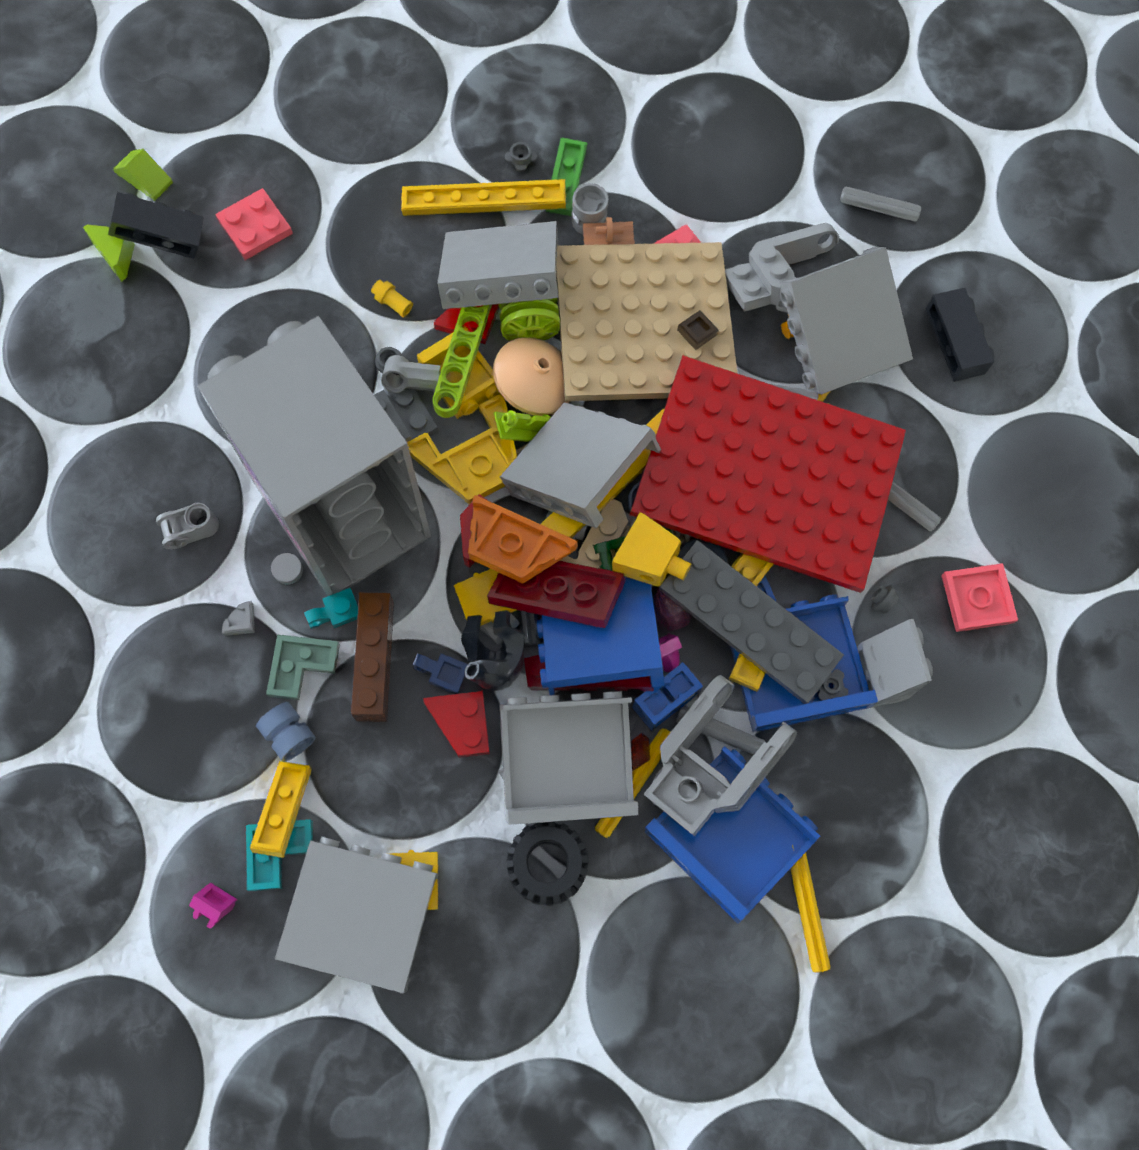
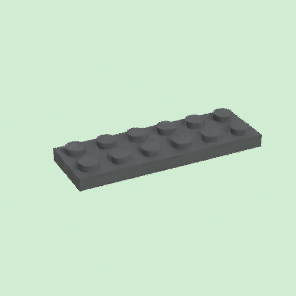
(753, 623)

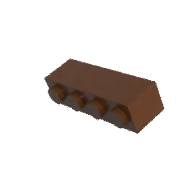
(372, 657)

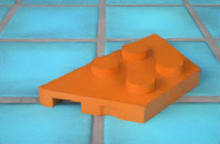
(513, 542)

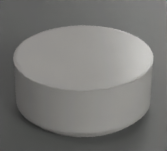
(286, 568)

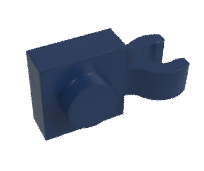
(445, 673)

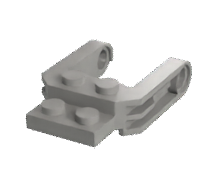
(769, 261)
(691, 787)

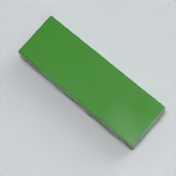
(569, 167)

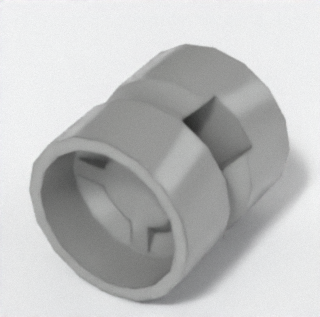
(589, 205)

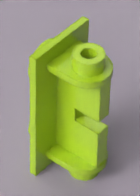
(519, 426)

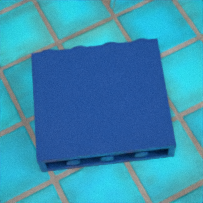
(594, 654)
(776, 705)
(741, 851)

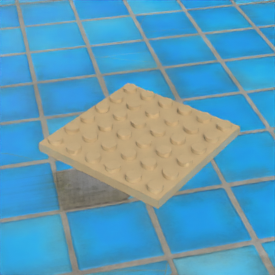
(624, 314)

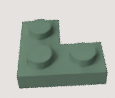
(293, 657)

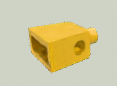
(650, 553)

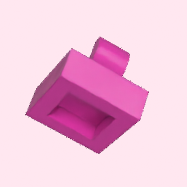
(212, 903)

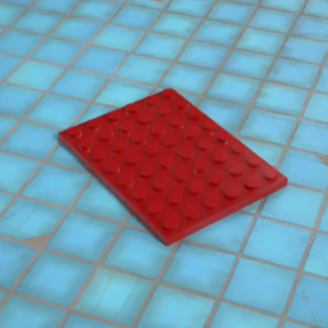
(770, 474)

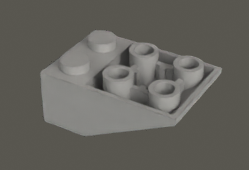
(895, 663)

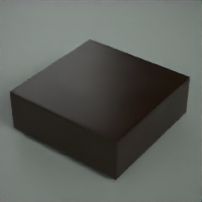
(697, 330)

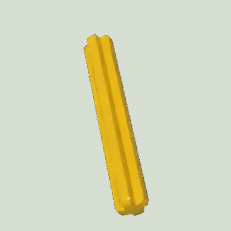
(640, 775)
(810, 915)

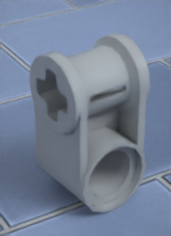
(181, 525)

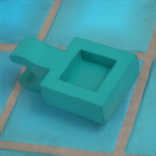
(339, 609)

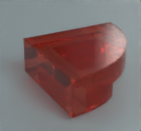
(640, 751)

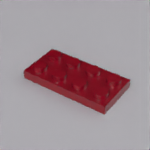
(562, 592)

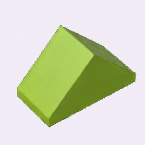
(143, 173)
(114, 250)

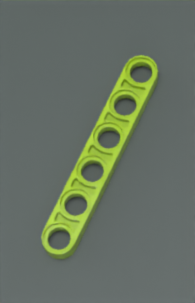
(461, 364)

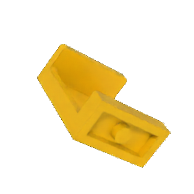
(481, 380)

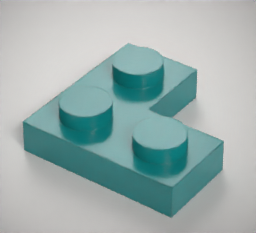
(265, 871)

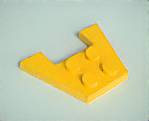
(474, 464)

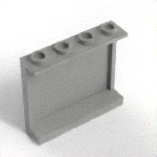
(499, 265)
(846, 321)
(576, 461)
(567, 758)
(357, 915)

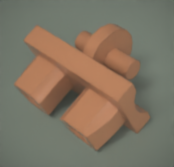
(608, 233)

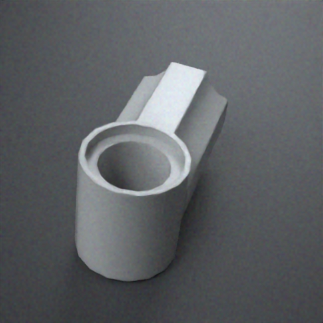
(410, 376)

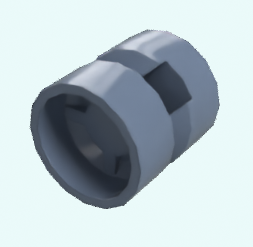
(285, 731)

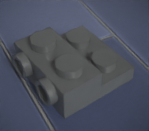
(407, 413)

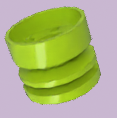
(530, 319)

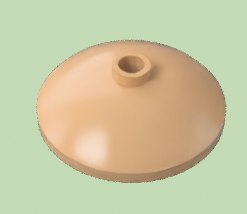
(526, 383)

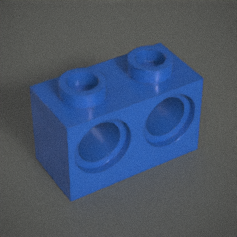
(659, 705)

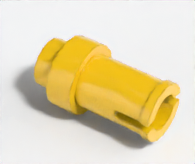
(386, 294)

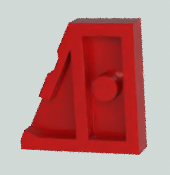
(461, 721)

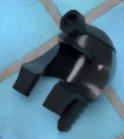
(493, 668)

